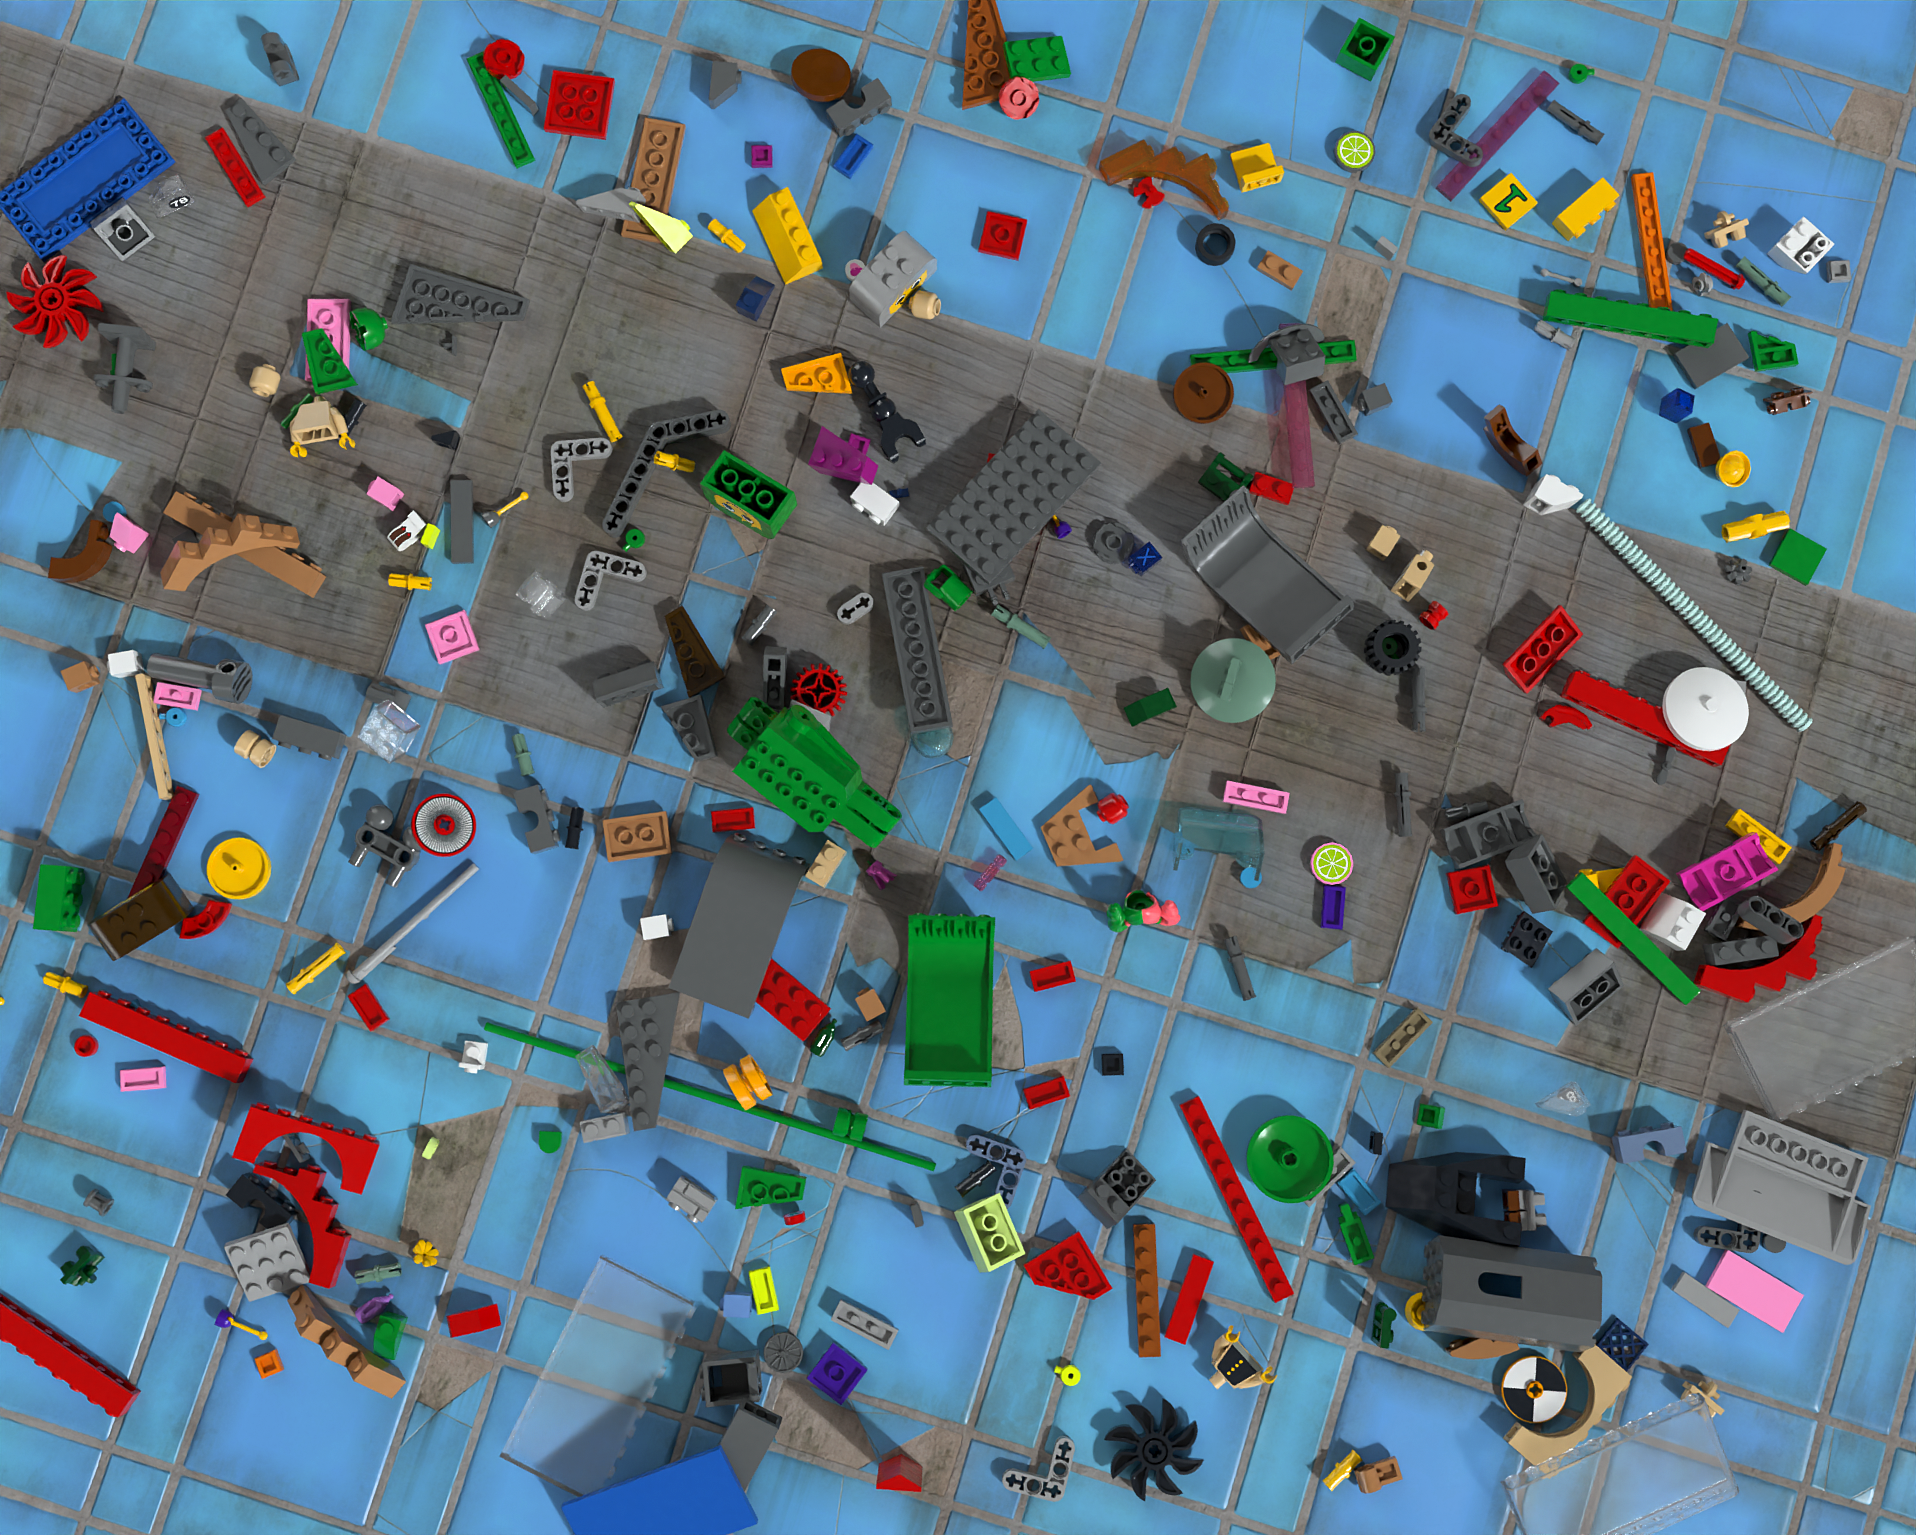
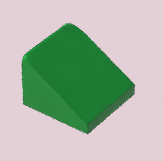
(1431, 1116)

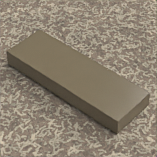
(1402, 1037)

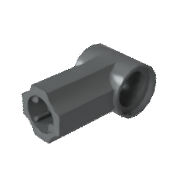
(379, 694)

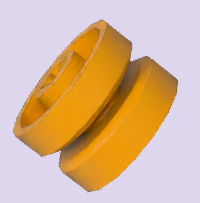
(745, 1083)

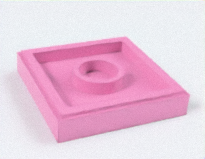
(452, 637)

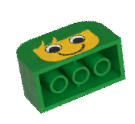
(748, 495)

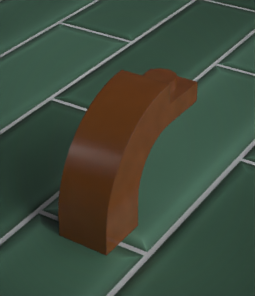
(1508, 444)
(88, 562)

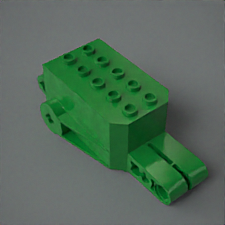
(808, 772)

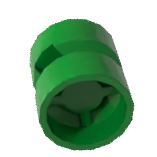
(850, 1124)

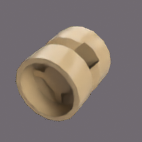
(257, 750)

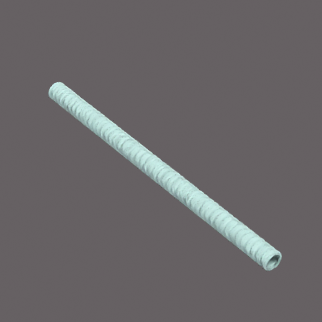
(1695, 616)

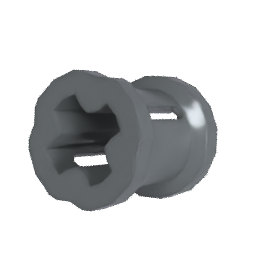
(98, 1202)

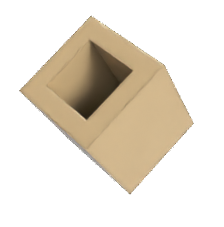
(1383, 542)

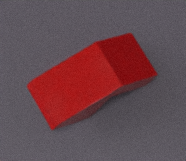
(473, 1320)

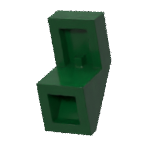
(1150, 707)

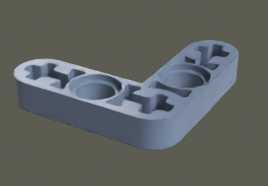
(1008, 1167)

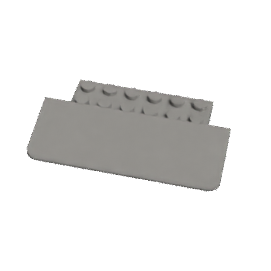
(1802, 1183)

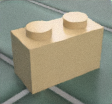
(826, 864)

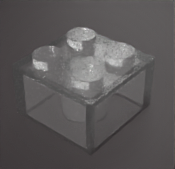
(389, 731)

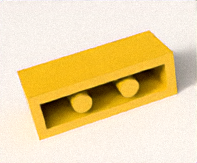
(1586, 210)

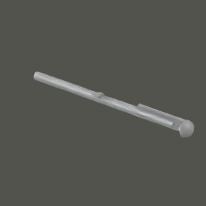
(389, 946)

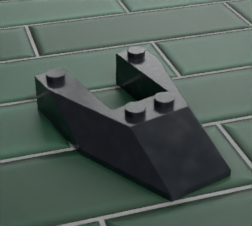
(1442, 1194)

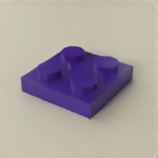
(837, 1373)

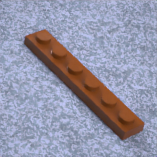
(1146, 1290)

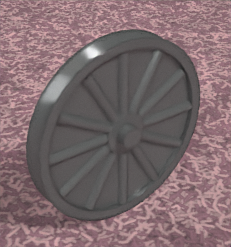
(783, 1352)

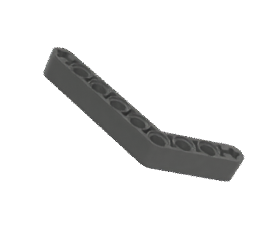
(642, 460)

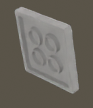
(268, 1262)

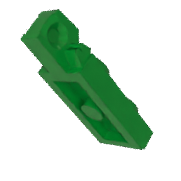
(1354, 1235)

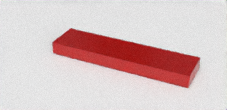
(235, 167)
(1189, 1299)

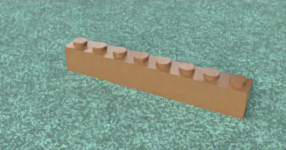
(271, 559)

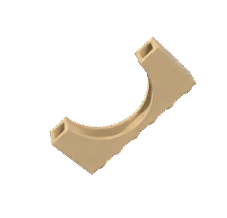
(1604, 1381)

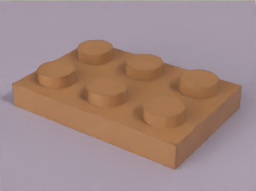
(637, 836)

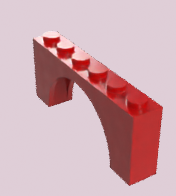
(265, 1125)

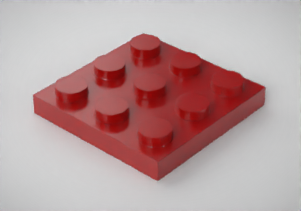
(579, 105)

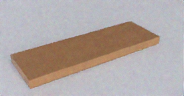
(655, 171)

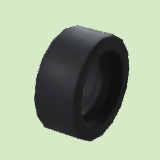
(1222, 230)

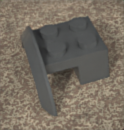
(1296, 352)

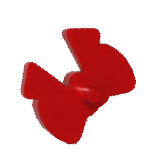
(1154, 196)

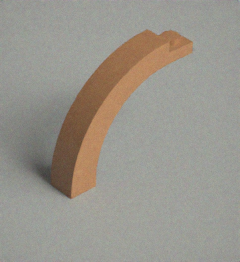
(1819, 892)

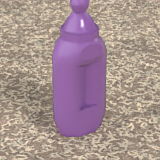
(372, 1308)

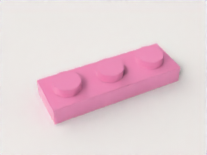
(1256, 797)

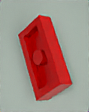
(1271, 488)

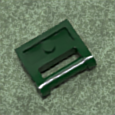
(1219, 483)
(1382, 1321)

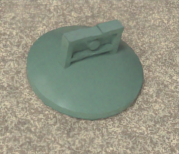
(1233, 680)

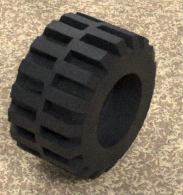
(1407, 639)

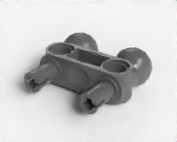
(385, 844)

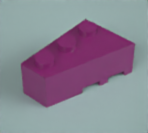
(841, 460)

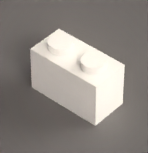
(874, 502)

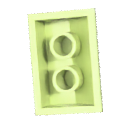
(989, 1233)

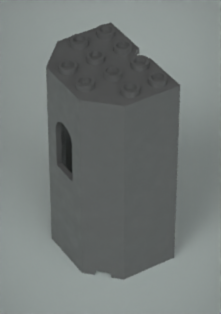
(1557, 1302)

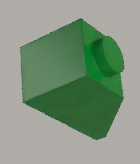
(389, 1334)

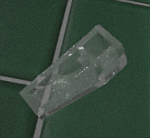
(602, 1081)

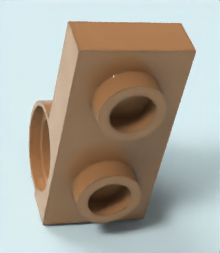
(1376, 1474)

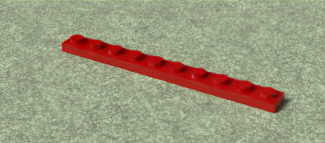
(1236, 1199)

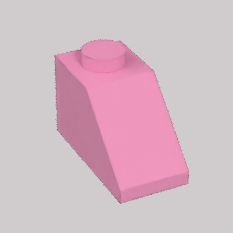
(127, 533)

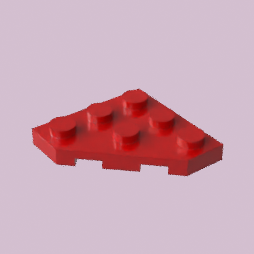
(1069, 1269)

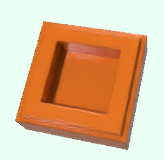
(269, 1363)

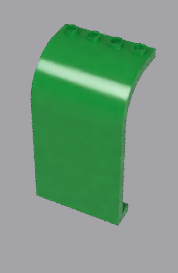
(949, 1000)

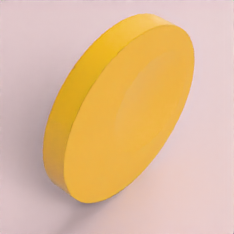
(238, 868)

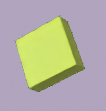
(430, 536)

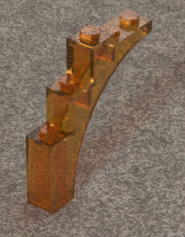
(1170, 165)

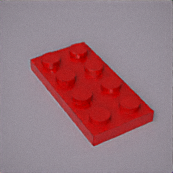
(1632, 893)
(790, 1001)

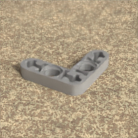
(566, 461)
(598, 571)
(1051, 1479)

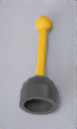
(492, 517)

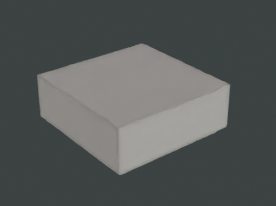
(1385, 248)
(1838, 271)

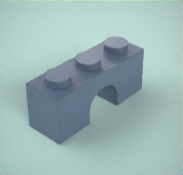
(1629, 1145)

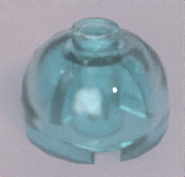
(933, 743)

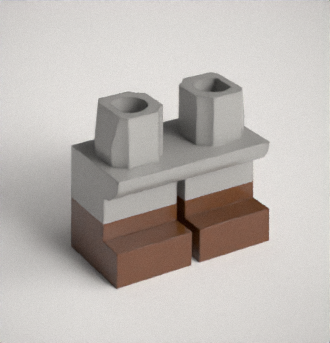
(1526, 1200)

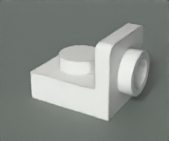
(474, 1056)

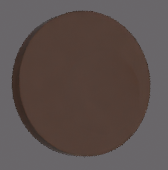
(820, 75)
(1203, 393)

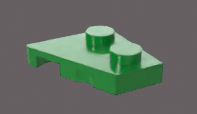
(1771, 353)

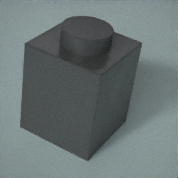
(1374, 399)

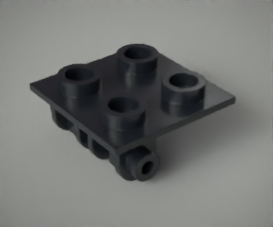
(1526, 939)

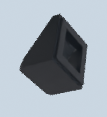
(446, 439)

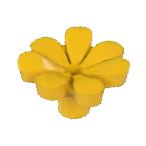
(425, 1254)

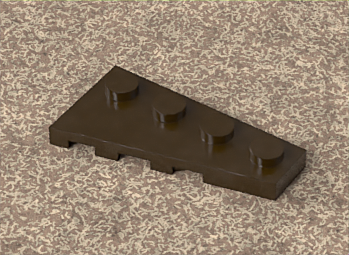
(694, 657)

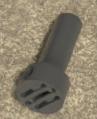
(228, 680)

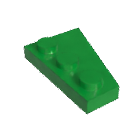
(325, 363)
(768, 1186)

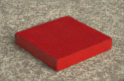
(1002, 235)
(1472, 889)

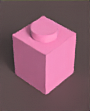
(384, 493)

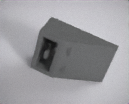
(1117, 1189)

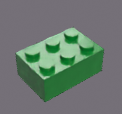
(59, 898)

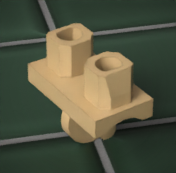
(1735, 228)
(1708, 1391)

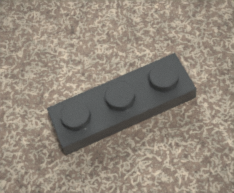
(1333, 412)

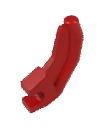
(1565, 714)

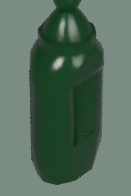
(823, 1039)

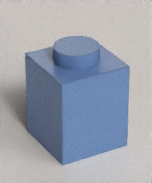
(736, 1304)

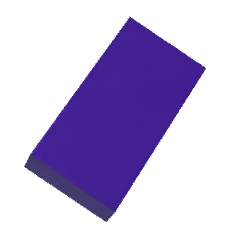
(1333, 907)

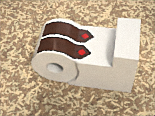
(407, 532)

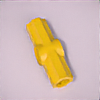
(1755, 526)

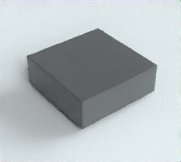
(917, 1214)

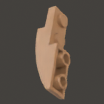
(1479, 1348)

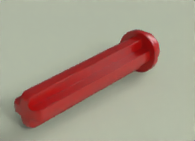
(1715, 269)

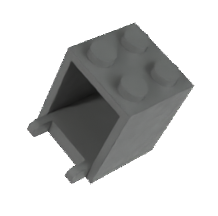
(739, 1378)

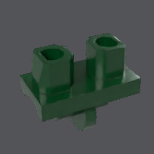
(83, 1269)

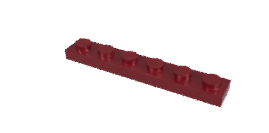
(165, 839)

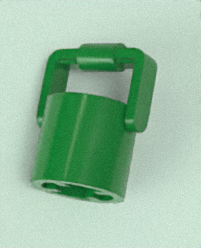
(952, 592)

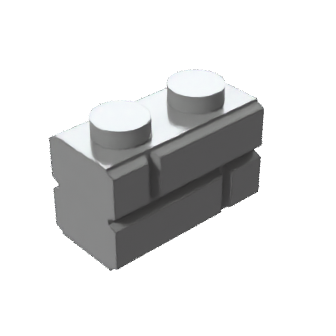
(604, 1127)
(691, 1199)

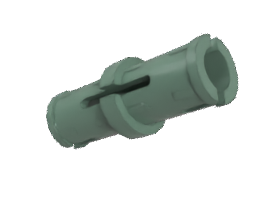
(378, 1273)

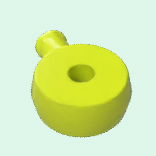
(1064, 1372)

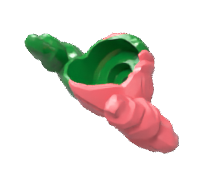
(1141, 909)

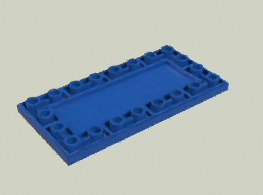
(83, 179)
(677, 1499)

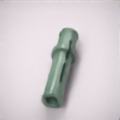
(1765, 283)
(1012, 621)

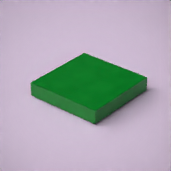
(1797, 557)

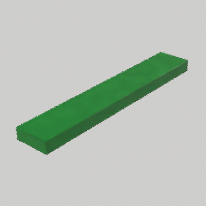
(501, 112)

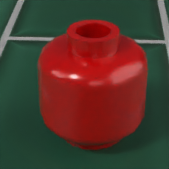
(1112, 808)

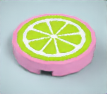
(1331, 863)

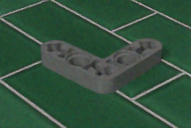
(1449, 137)
(1737, 1237)

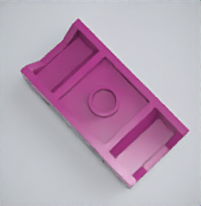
(1726, 872)

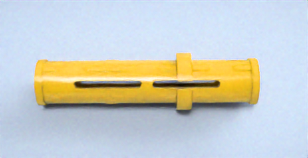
(598, 404)
(308, 974)

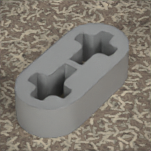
(852, 604)

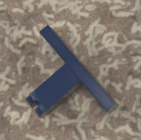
(899, 493)

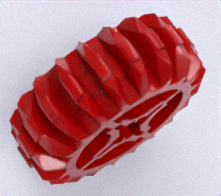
(828, 691)

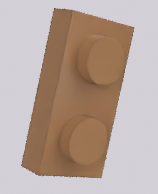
(1279, 270)

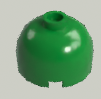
(368, 326)

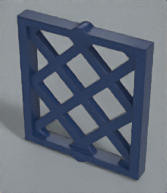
(1635, 1356)

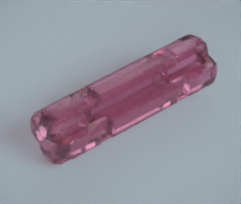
(990, 872)

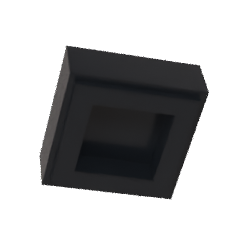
(1112, 1064)
(1375, 1144)

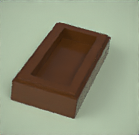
(1704, 445)

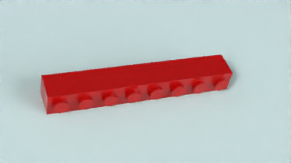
(1631, 713)
(166, 1037)
(65, 1360)

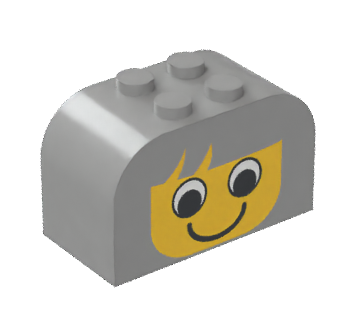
(892, 278)

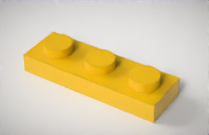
(1743, 824)

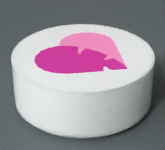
(853, 268)

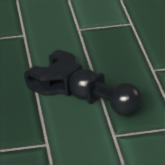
(884, 411)

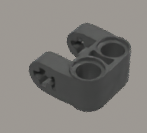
(280, 59)

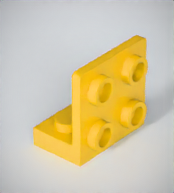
(1256, 167)

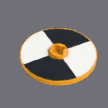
(1523, 1375)

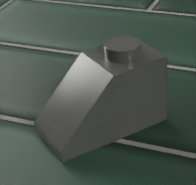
(724, 82)

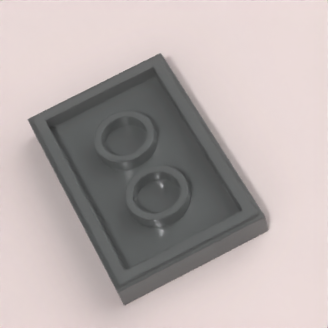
(1705, 364)

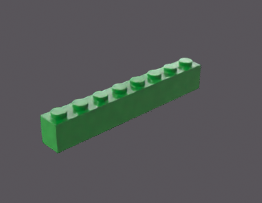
(1630, 319)

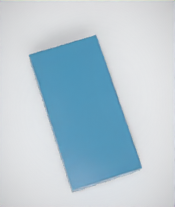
(1358, 1192)

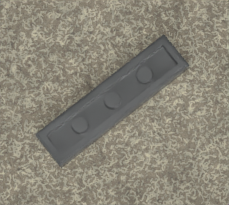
(462, 522)

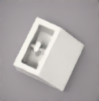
(1800, 247)
(1551, 495)

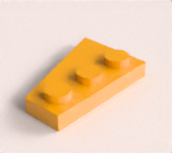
(818, 375)

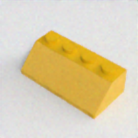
(787, 236)

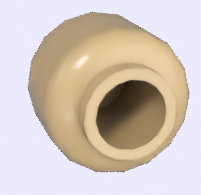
(925, 305)
(264, 380)

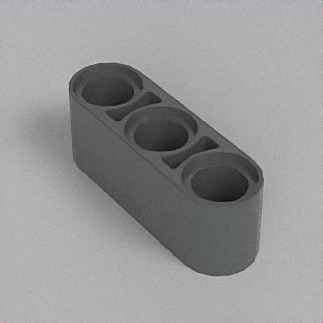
(1770, 920)

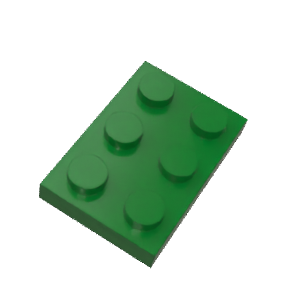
(1037, 58)

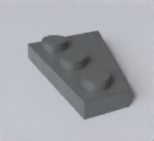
(693, 726)

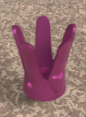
(878, 872)

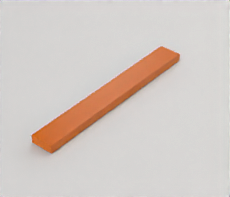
(1651, 240)

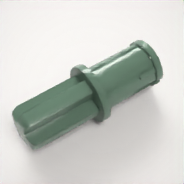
(522, 755)

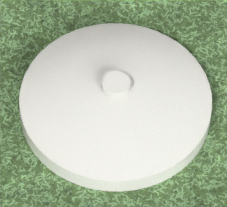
(1705, 709)

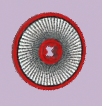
(439, 841)

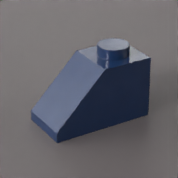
(754, 298)

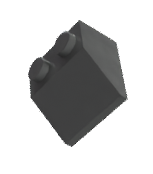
(122, 229)

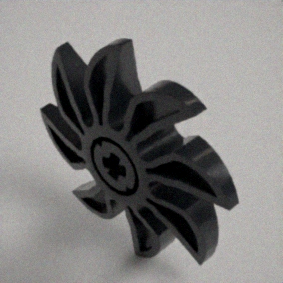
(1162, 1458)

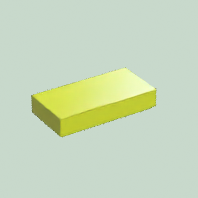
(763, 1290)

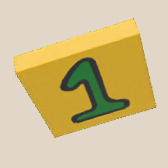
(1508, 201)

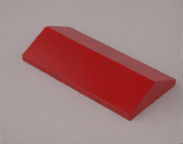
(1542, 649)
(899, 1474)

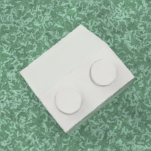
(1672, 921)

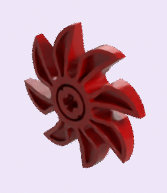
(56, 289)

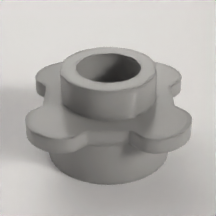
(1702, 284)

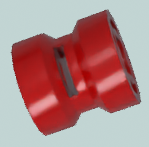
(1433, 615)

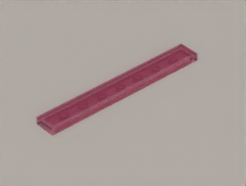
(1499, 134)
(1298, 432)

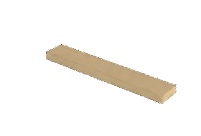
(155, 737)

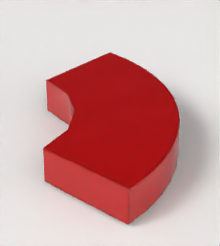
(206, 921)

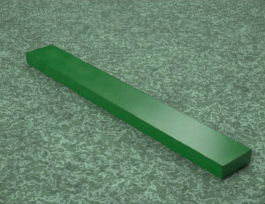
(1237, 360)
(1633, 938)

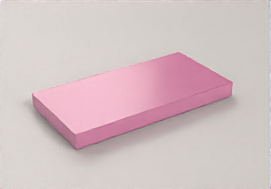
(333, 318)
(1754, 1290)

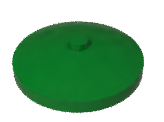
(1289, 1159)

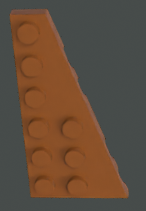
(984, 55)

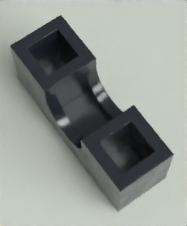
(249, 1188)

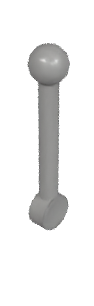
(1576, 282)

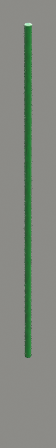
(723, 1101)

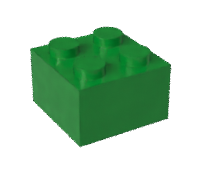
(1364, 49)

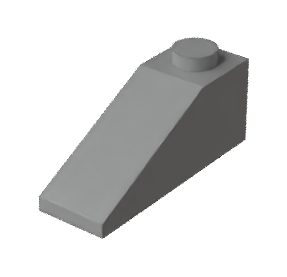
(613, 204)

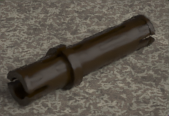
(1832, 831)

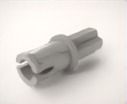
(1555, 335)

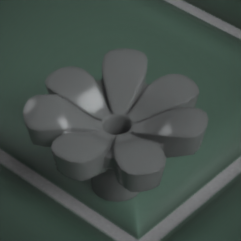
(1738, 571)

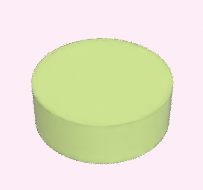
(430, 1148)

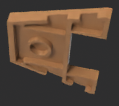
(1069, 838)

